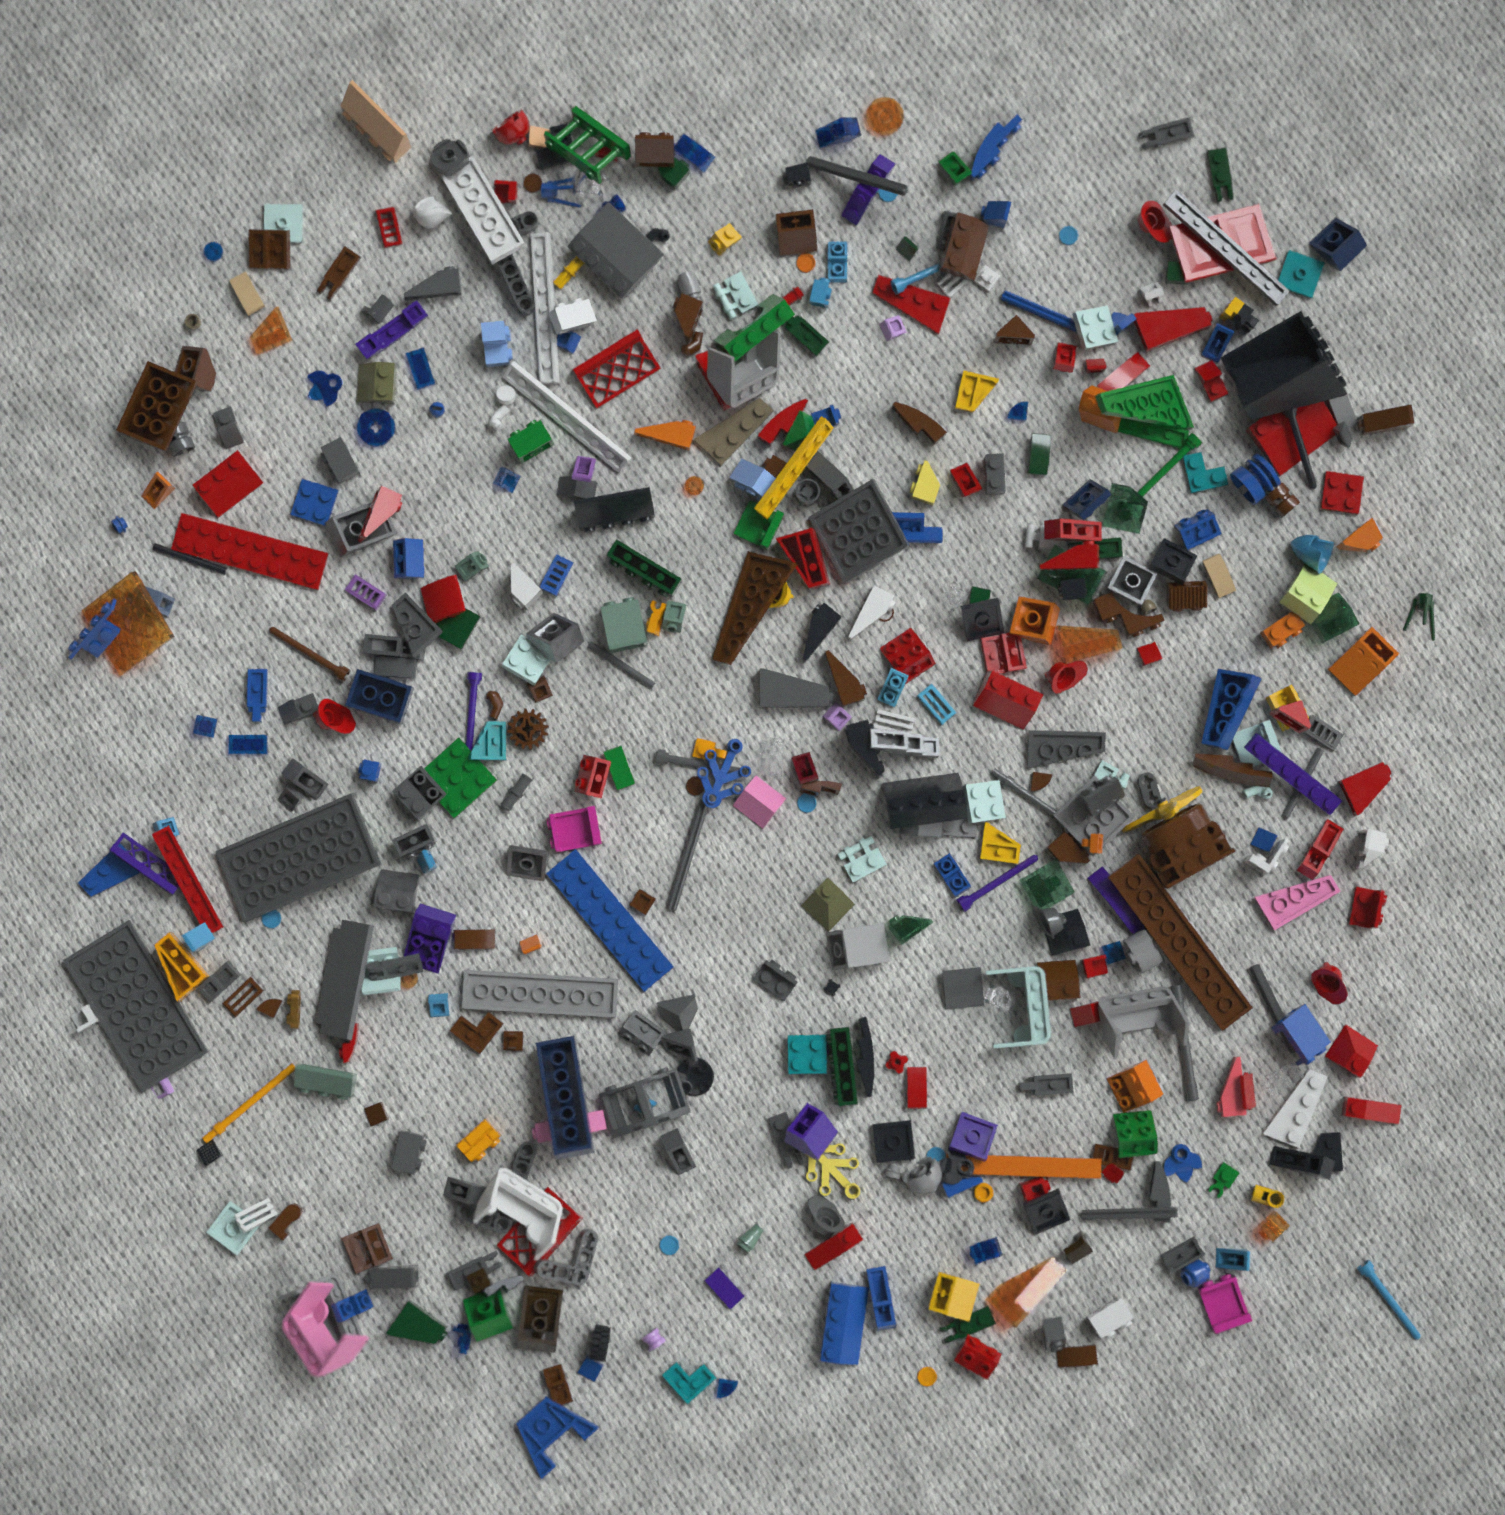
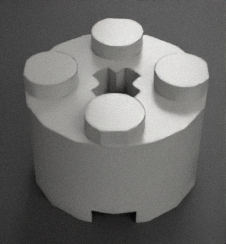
(1141, 951)

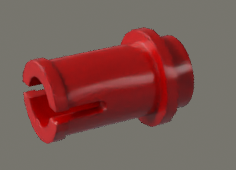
(793, 295)

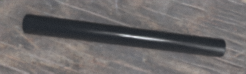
(190, 559)

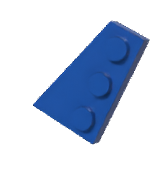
(107, 874)

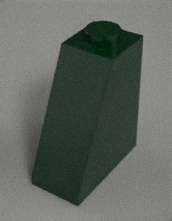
(417, 1325)

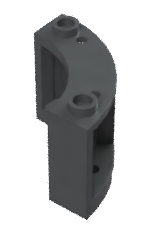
(614, 1112)

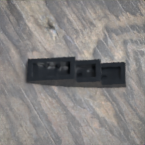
(866, 1064)

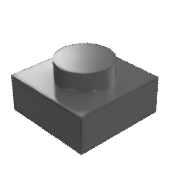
(291, 797)

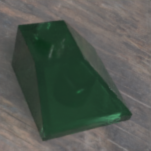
(1124, 509)
(906, 927)

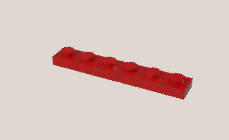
(187, 879)

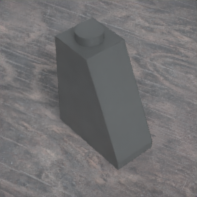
(829, 476)
(393, 1277)

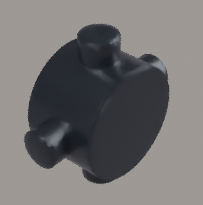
(832, 987)

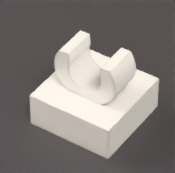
(987, 278)
(1151, 291)

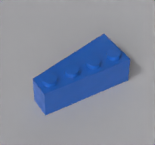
(1228, 705)

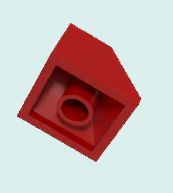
(1352, 1051)

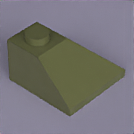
(828, 904)

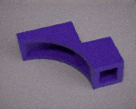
(864, 193)

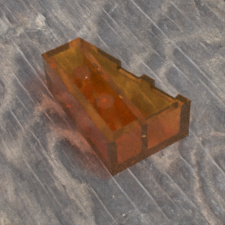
(1085, 642)

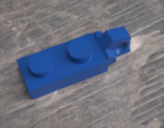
(257, 693)

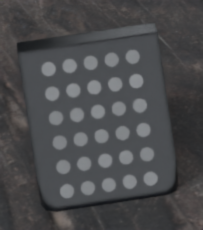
(209, 1152)

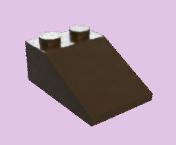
(540, 1319)

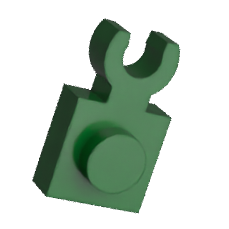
(1225, 1177)

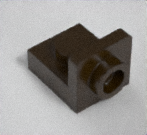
(479, 1280)

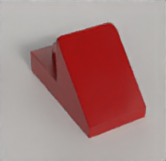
(1065, 357)
(1210, 378)
(965, 480)

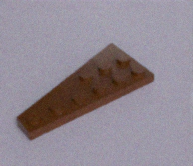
(754, 593)

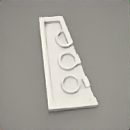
(1295, 1114)

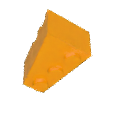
(180, 966)

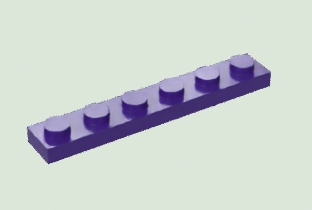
(1293, 773)

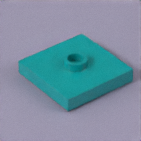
(1300, 273)

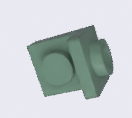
(471, 565)
(674, 616)

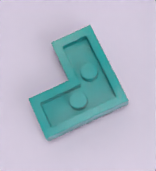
(1200, 478)
(689, 1386)

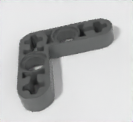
(576, 1265)

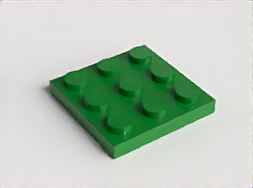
(459, 777)

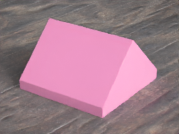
(759, 801)

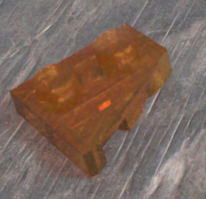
(271, 333)

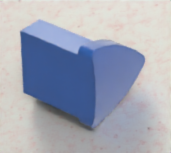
(1122, 321)

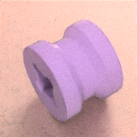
(653, 1339)

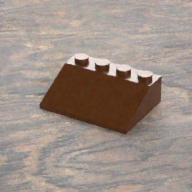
(156, 406)

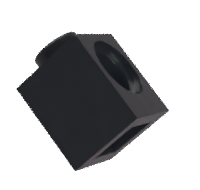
(1072, 589)

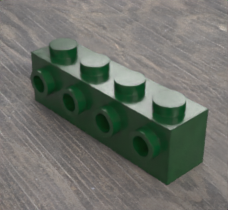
(644, 568)
(843, 1066)

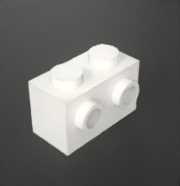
(572, 316)
(1110, 1318)

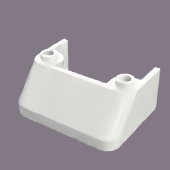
(525, 1204)

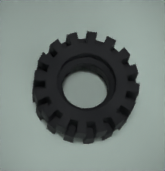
(600, 1343)

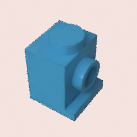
(820, 293)

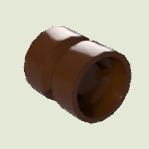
(1288, 503)

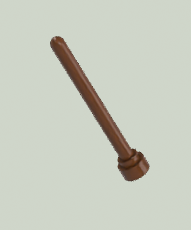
(339, 671)

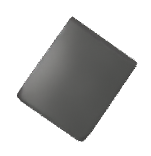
(1343, 434)

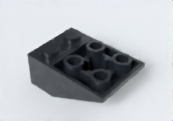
(859, 741)

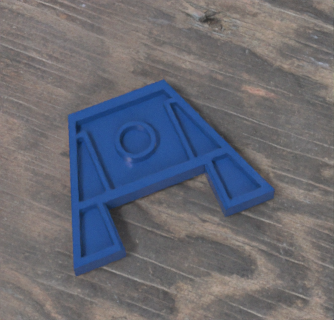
(545, 1425)

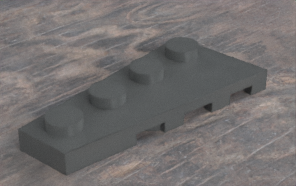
(1055, 746)

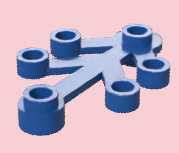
(721, 776)

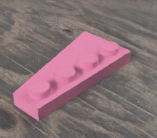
(1293, 901)

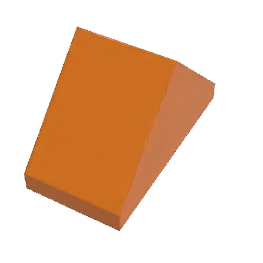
(157, 490)

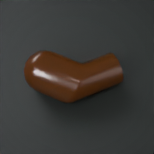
(694, 346)

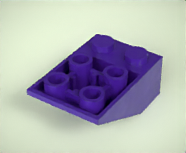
(430, 936)

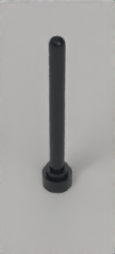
(1290, 414)

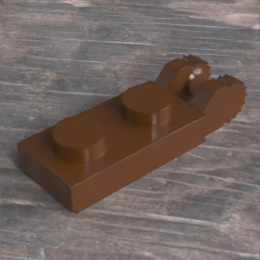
(339, 271)

